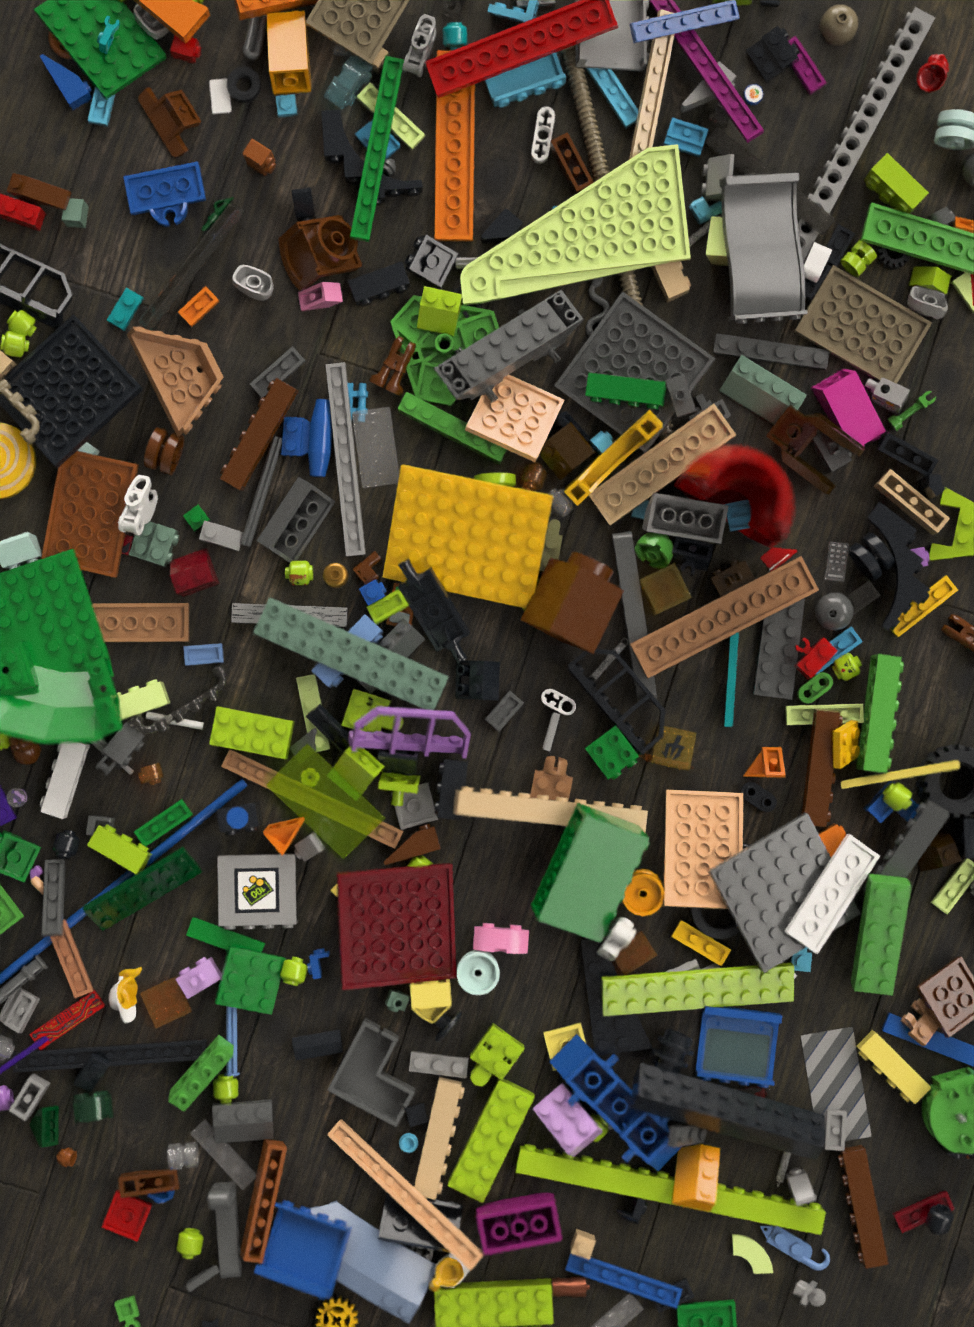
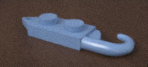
(793, 1246)

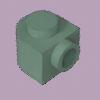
(396, 1000)

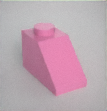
(320, 296)

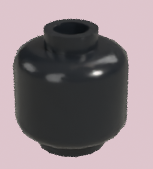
(66, 844)
(939, 1219)

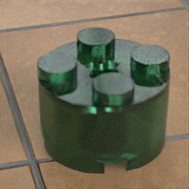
(93, 1107)

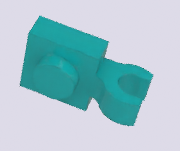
(106, 38)

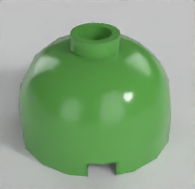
(655, 548)

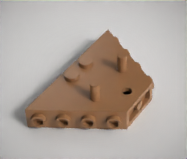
(173, 374)

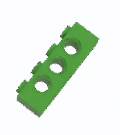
(201, 1073)

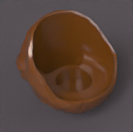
(24, 751)

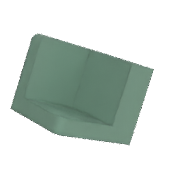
(75, 213)

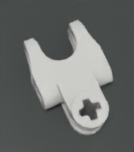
(138, 507)
(619, 936)

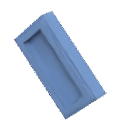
(203, 654)

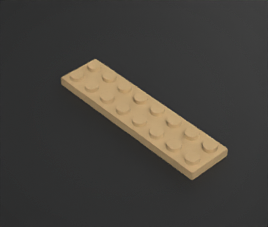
(661, 464)

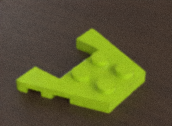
(964, 535)

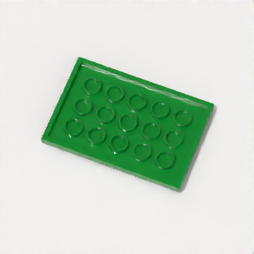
(77, 28)

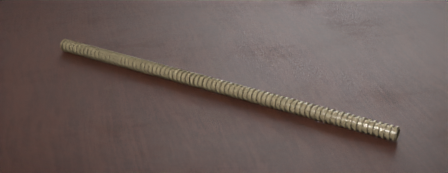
(598, 160)

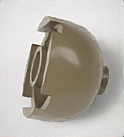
(839, 24)

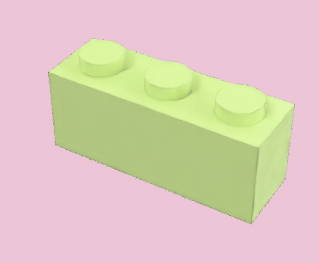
(143, 699)

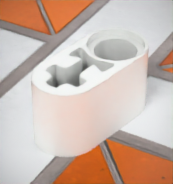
(816, 261)
(556, 695)

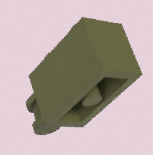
(552, 544)

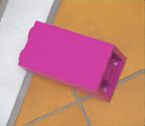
(849, 406)

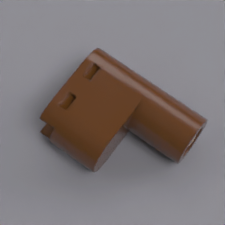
(364, 568)

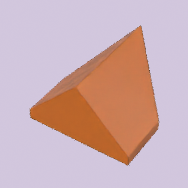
(767, 764)
(283, 833)

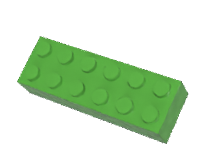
(879, 713)
(880, 934)

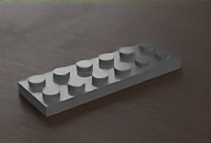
(777, 653)

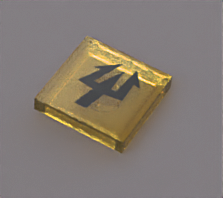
(674, 748)

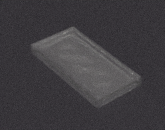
(376, 447)

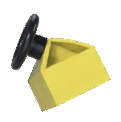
(431, 1001)

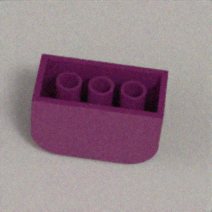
(518, 1222)

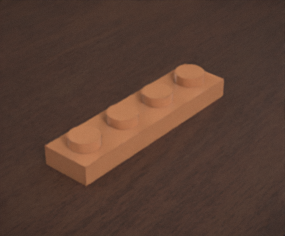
(72, 962)

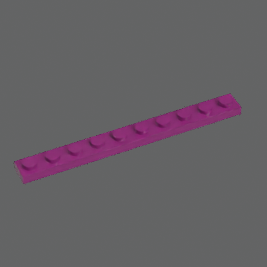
(714, 77)

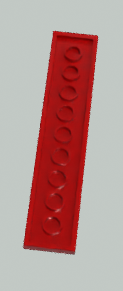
(520, 45)

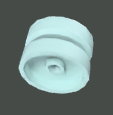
(955, 130)
(481, 983)

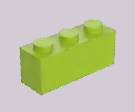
(120, 848)

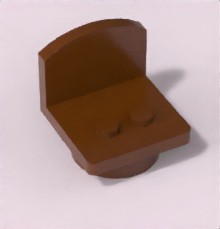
(318, 250)

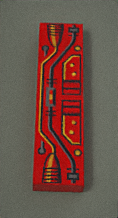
(68, 1019)

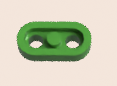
(815, 688)

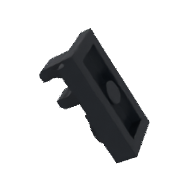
(564, 419)

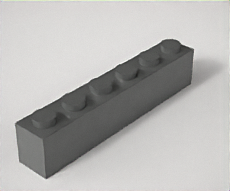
(913, 841)

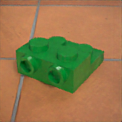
(16, 855)

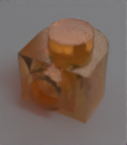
(151, 774)

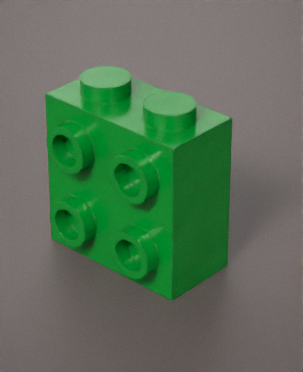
(612, 753)

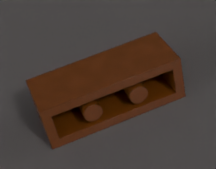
(570, 163)

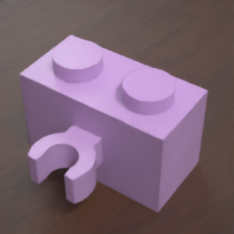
(199, 977)

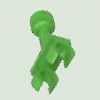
(896, 421)

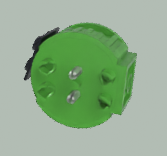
(950, 1111)

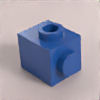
(373, 592)

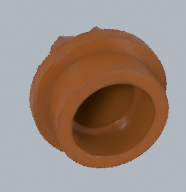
(67, 1157)

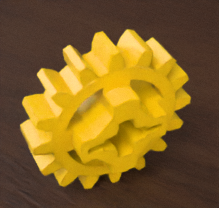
(332, 1311)

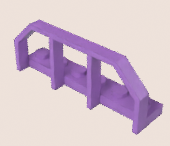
(412, 742)

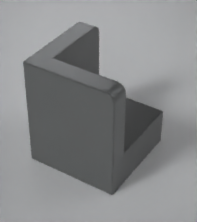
(95, 820)

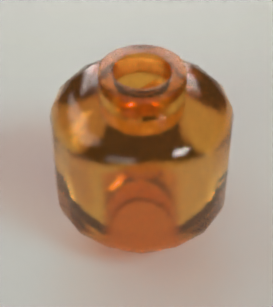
(533, 477)

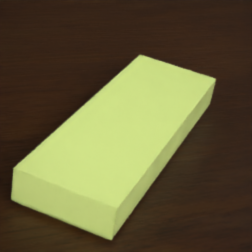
(955, 886)

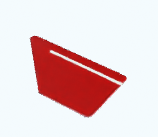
(776, 557)

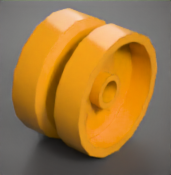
(645, 903)

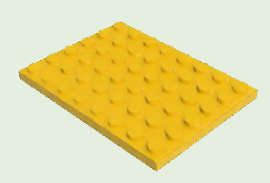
(471, 532)

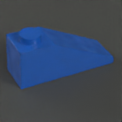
(70, 84)

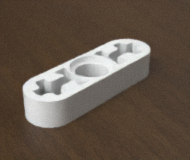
(550, 122)

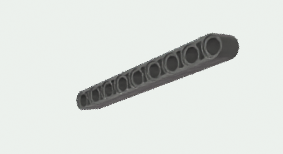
(632, 604)

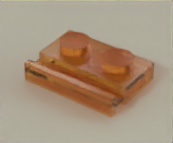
(635, 954)

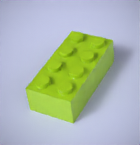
(252, 732)

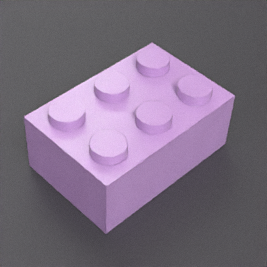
(568, 1124)

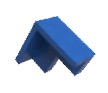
(881, 810)

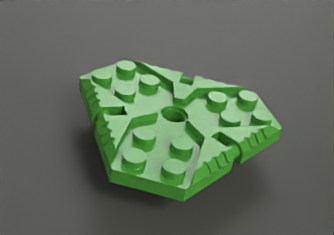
(421, 371)

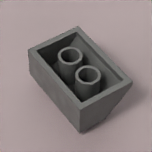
(243, 1121)

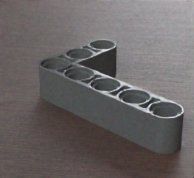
(224, 1200)

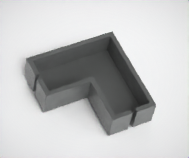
(362, 1078)

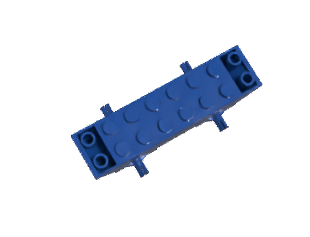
(611, 1098)

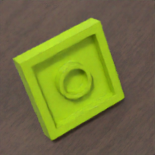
(399, 784)

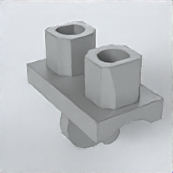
(809, 1293)

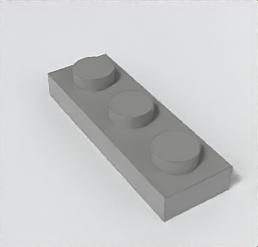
(438, 1064)

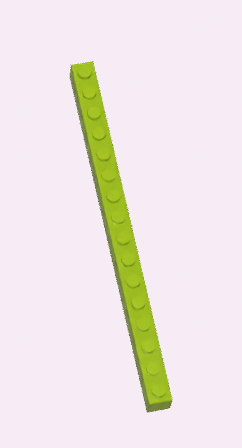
(660, 1186)

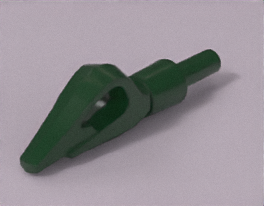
(217, 212)

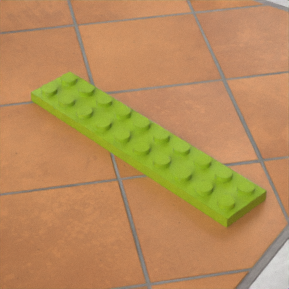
(696, 989)

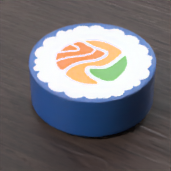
(753, 94)

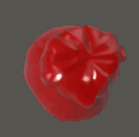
(933, 73)

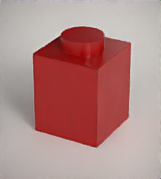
(186, 52)

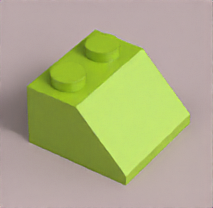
(439, 311)

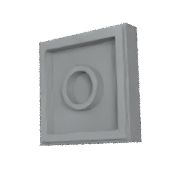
(416, 808)

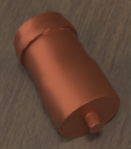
(570, 1287)

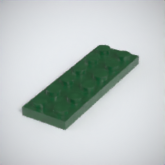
(142, 889)

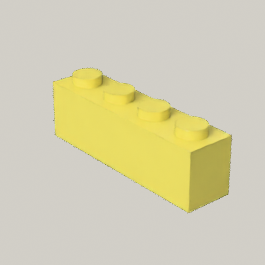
(893, 1066)

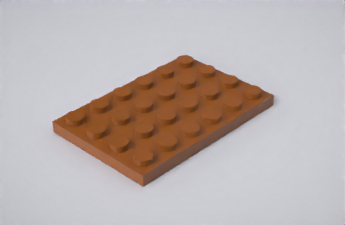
(88, 510)

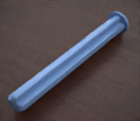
(231, 1036)

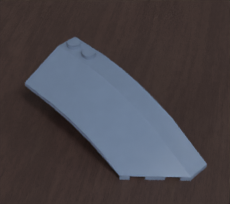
(380, 1269)

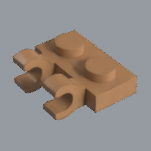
(924, 1027)

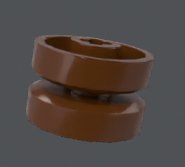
(163, 451)

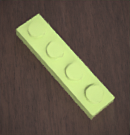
(401, 125)
(310, 699)
(804, 713)

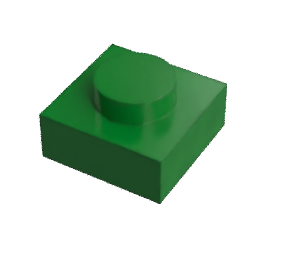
(196, 517)

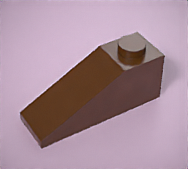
(38, 192)
(419, 843)
(148, 1182)

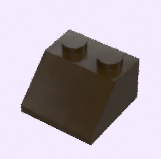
(566, 451)

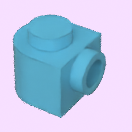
(601, 442)

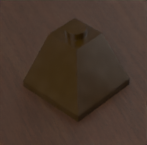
(940, 852)

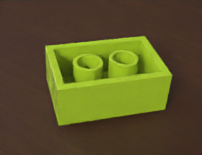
(895, 185)

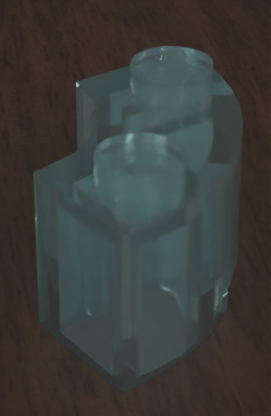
(345, 86)

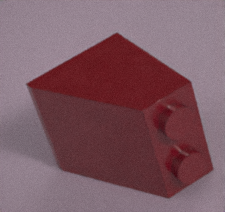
(193, 573)

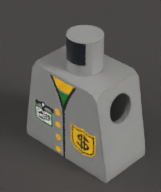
(893, 399)

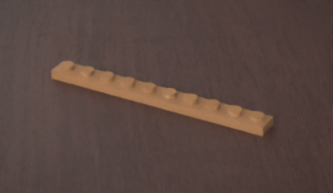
(262, 775)

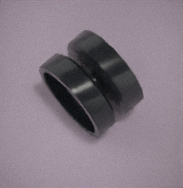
(871, 556)

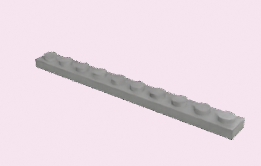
(345, 459)

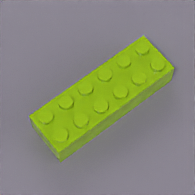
(491, 1139)
(495, 1304)

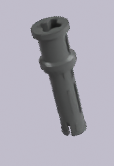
(28, 973)

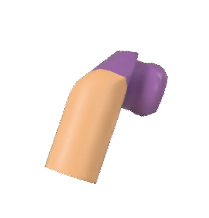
(35, 878)

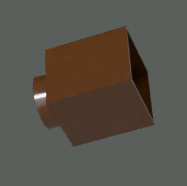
(574, 601)

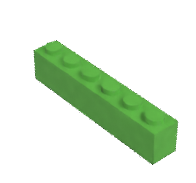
(449, 427)

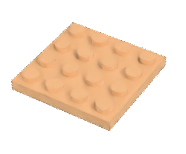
(517, 418)

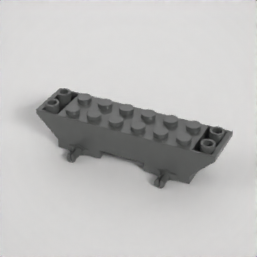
(523, 339)

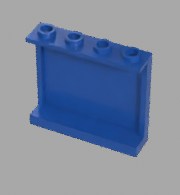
(305, 1250)

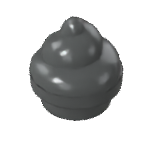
(389, 167)

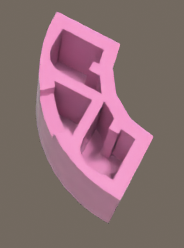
(498, 939)

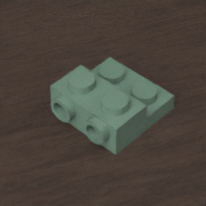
(155, 544)

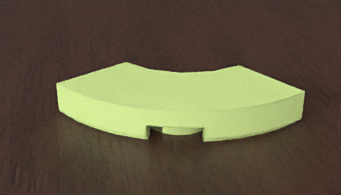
(753, 1252)

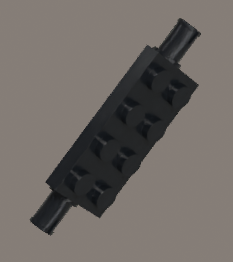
(434, 609)

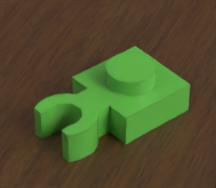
(127, 1311)

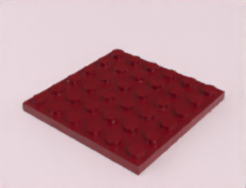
(396, 926)

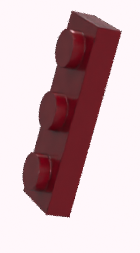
(916, 1213)

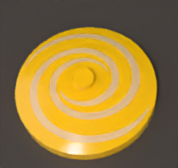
(16, 461)

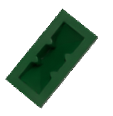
(46, 1126)

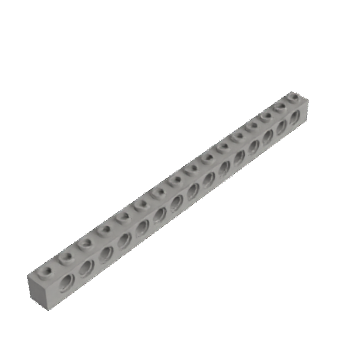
(921, 23)

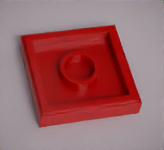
(127, 1216)

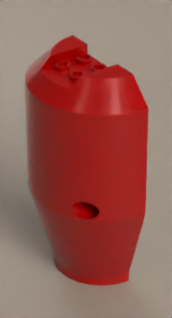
(742, 474)

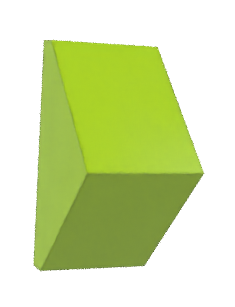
(930, 278)

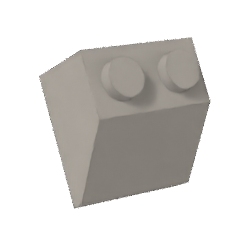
(716, 169)

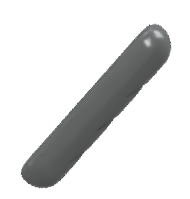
(254, 37)

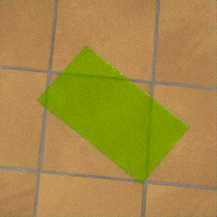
(325, 801)

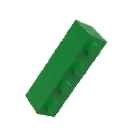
(625, 389)

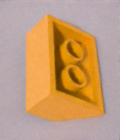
(696, 1177)

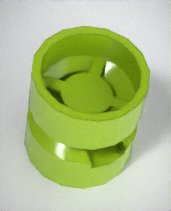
(856, 261)

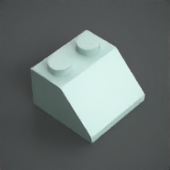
(19, 550)

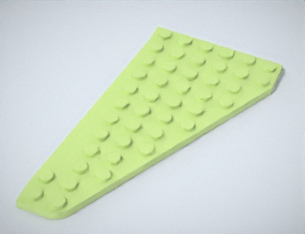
(609, 228)

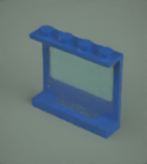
(737, 1045)

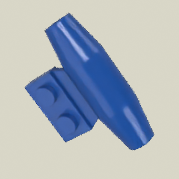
(310, 438)

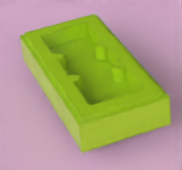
(387, 606)

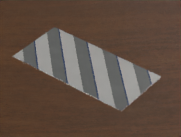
(836, 1078)

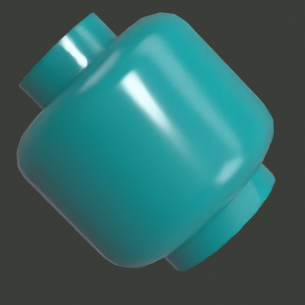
(454, 35)

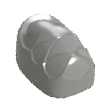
(149, 23)
(253, 282)
(927, 302)

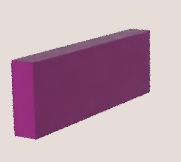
(806, 69)

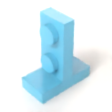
(516, 14)

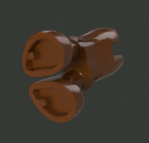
(396, 361)
(963, 634)

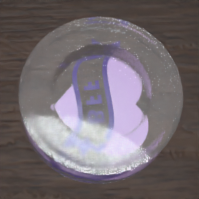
(17, 797)

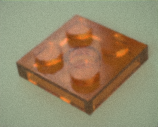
(165, 1002)

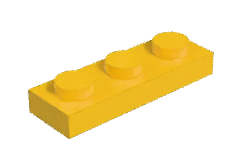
(701, 942)

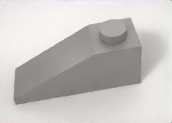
(702, 93)

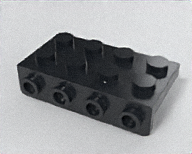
(403, 1228)

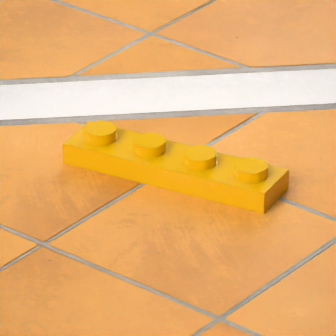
(938, 594)

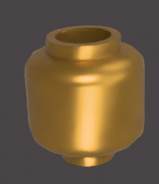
(335, 575)

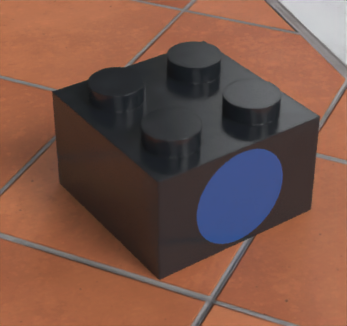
(239, 817)

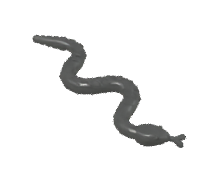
(601, 301)

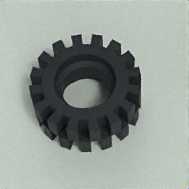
(891, 263)

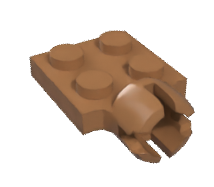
(552, 780)

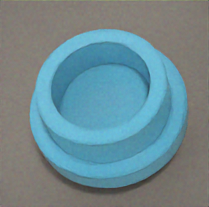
(408, 1142)

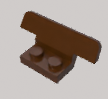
(170, 117)

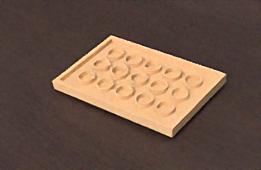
(699, 834)

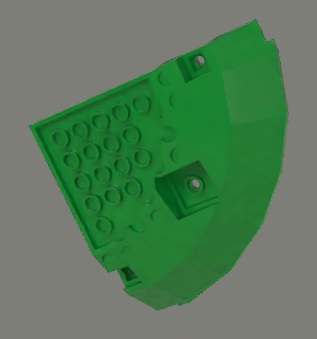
(53, 656)

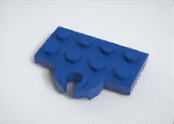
(165, 191)

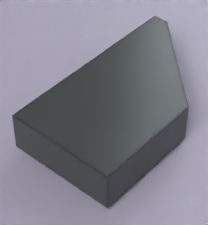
(308, 738)
(201, 1278)

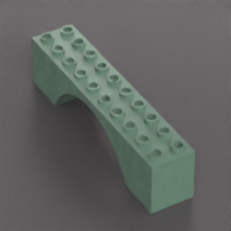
(350, 654)

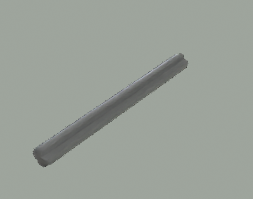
(261, 491)

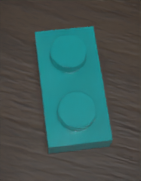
(125, 309)

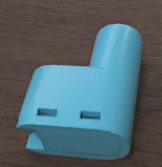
(703, 212)

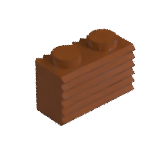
(259, 157)

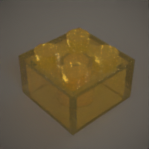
(664, 589)

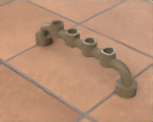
(27, 412)

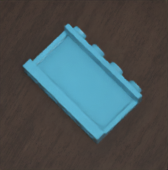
(526, 80)

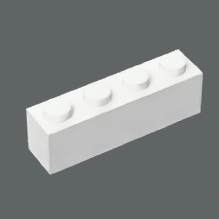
(64, 779)

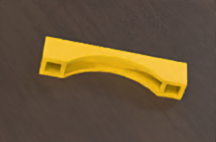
(615, 454)

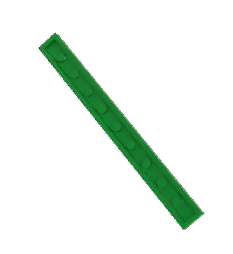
(377, 149)

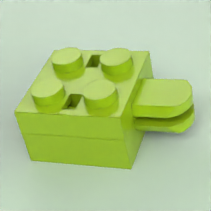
(360, 706)
(495, 1056)

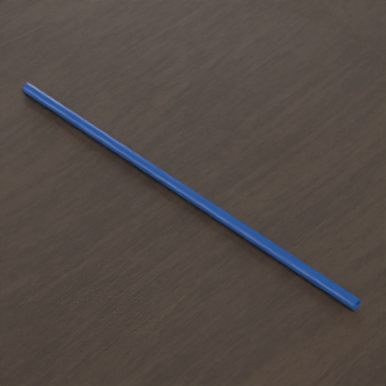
(156, 853)

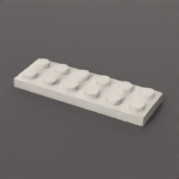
(832, 893)

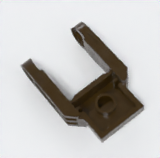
(795, 432)

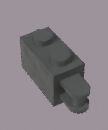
(120, 748)

